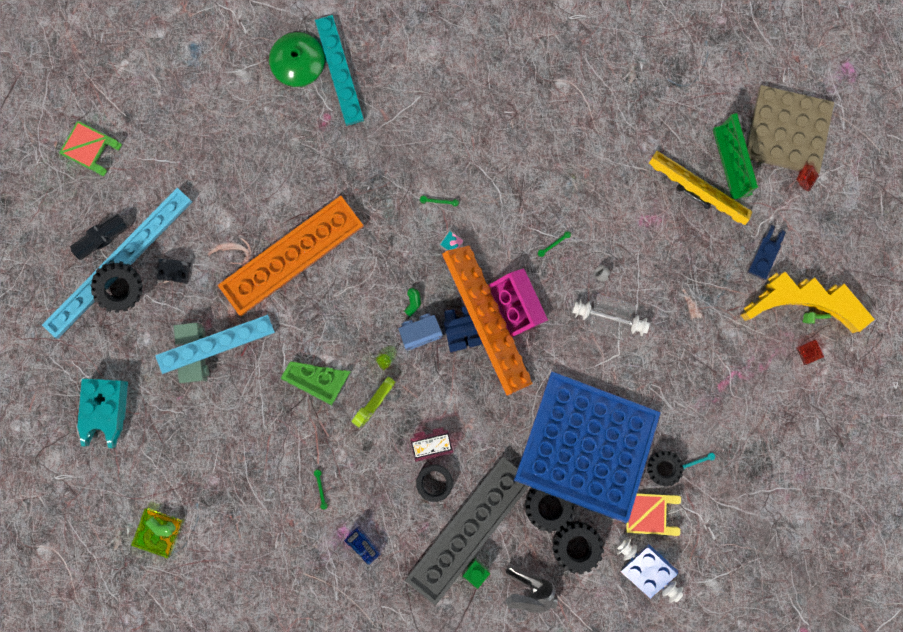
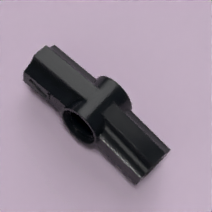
(98, 237)

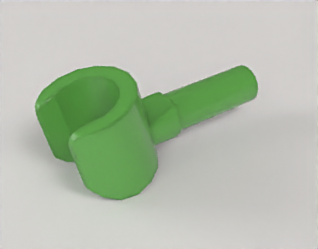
(809, 318)

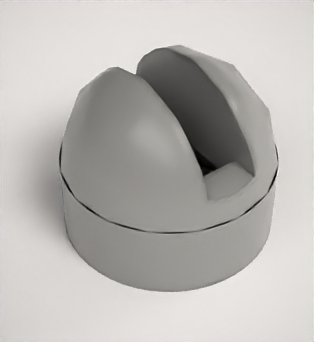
(601, 273)

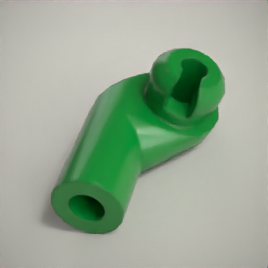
(415, 301)

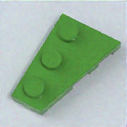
(316, 381)

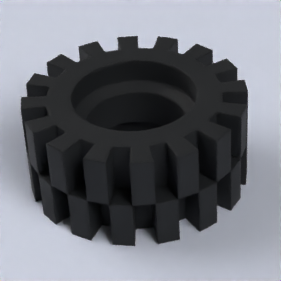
(676, 473)

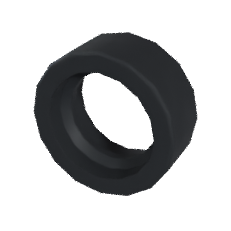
(434, 497)

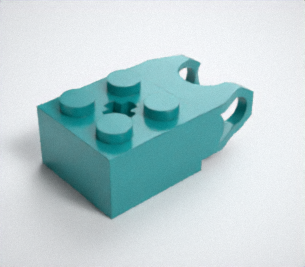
(104, 415)

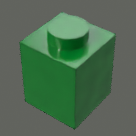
(476, 573)

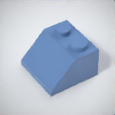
(420, 332)

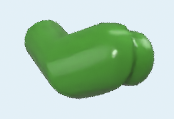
(160, 530)

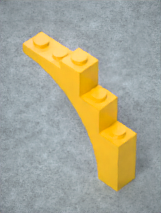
(836, 300)

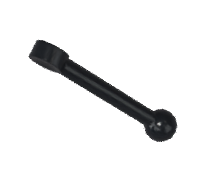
(680, 188)

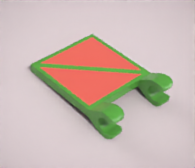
(86, 145)

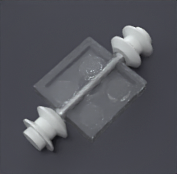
(610, 317)

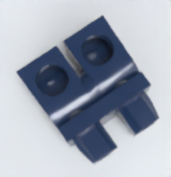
(459, 329)

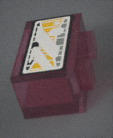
(431, 445)

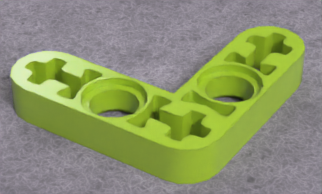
(366, 412)

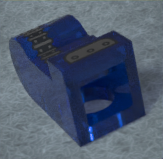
(363, 545)

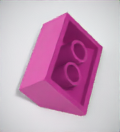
(517, 302)

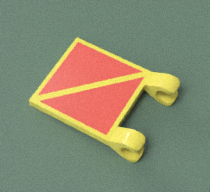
(649, 515)

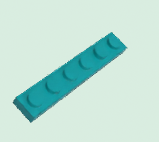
(339, 70)

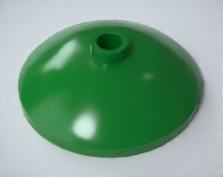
(297, 70)

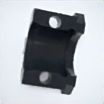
(173, 270)

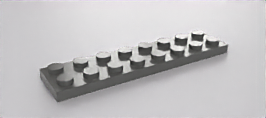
(467, 532)

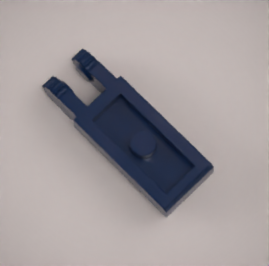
(766, 254)

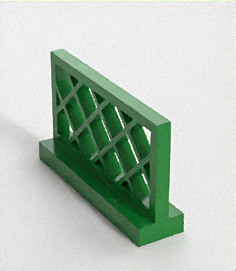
(735, 158)

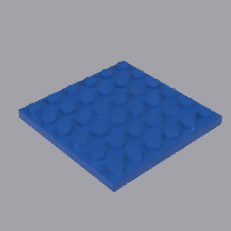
(588, 447)

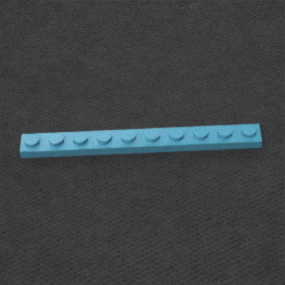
(127, 253)

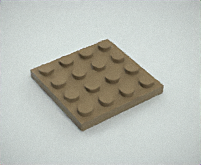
(789, 129)

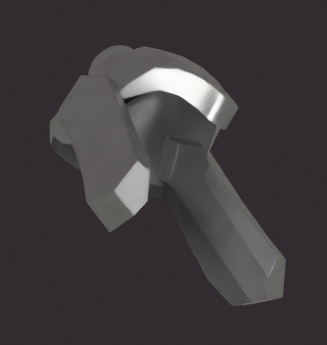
(541, 596)

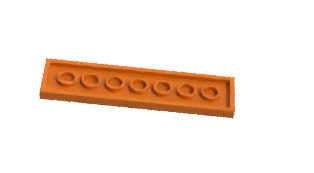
(290, 256)
(487, 319)

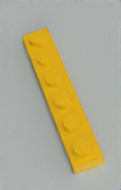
(700, 187)

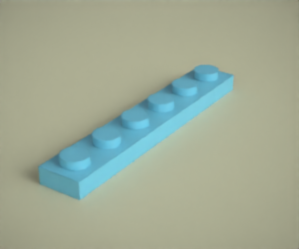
(214, 344)

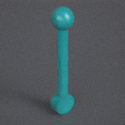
(710, 456)

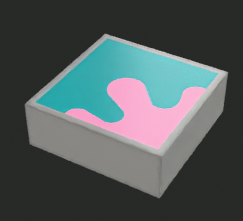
(451, 241)

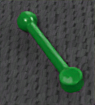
(423, 199)
(541, 253)
(317, 473)

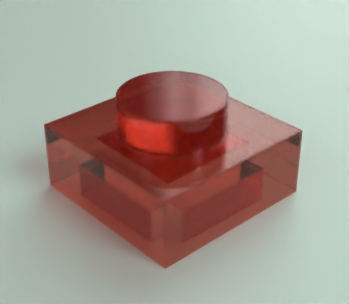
(807, 177)
(809, 352)

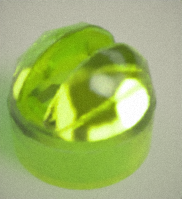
(383, 361)

